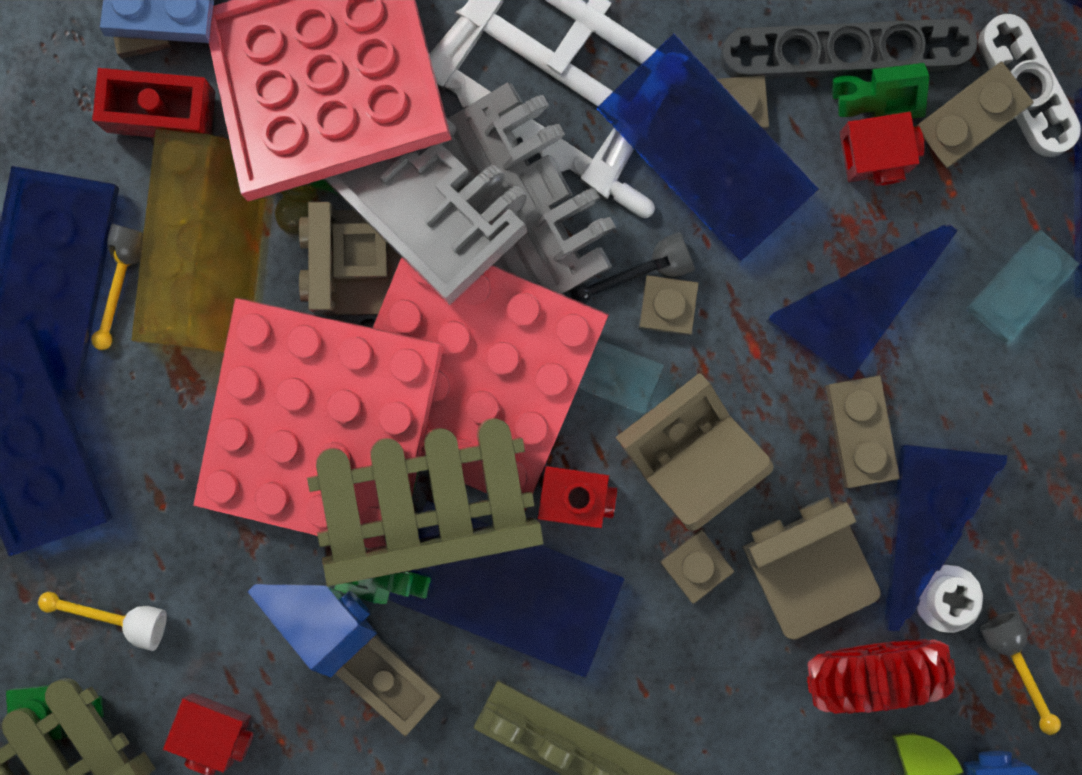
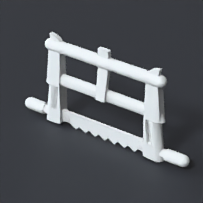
(590, 17)

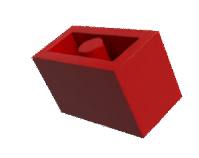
(148, 101)

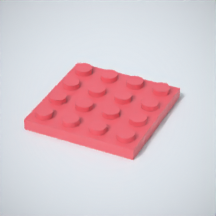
(322, 87)
(505, 356)
(303, 387)

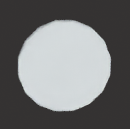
(951, 600)

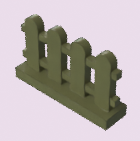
(398, 521)
(83, 725)
(557, 738)

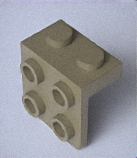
(318, 286)
(695, 453)
(812, 568)

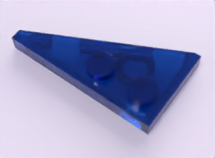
(852, 313)
(933, 503)

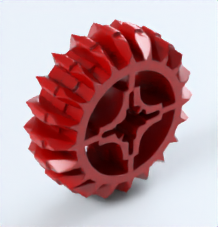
(881, 676)

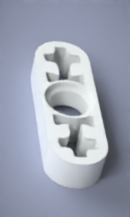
(1037, 64)

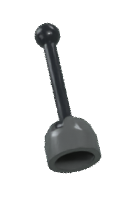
(668, 258)

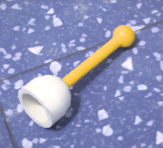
(141, 625)

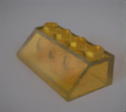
(196, 245)

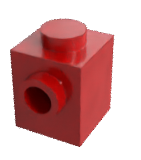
(881, 148)
(576, 497)
(208, 735)

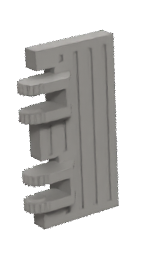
(429, 223)
(546, 251)

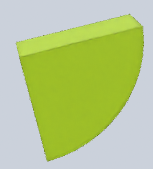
(925, 756)

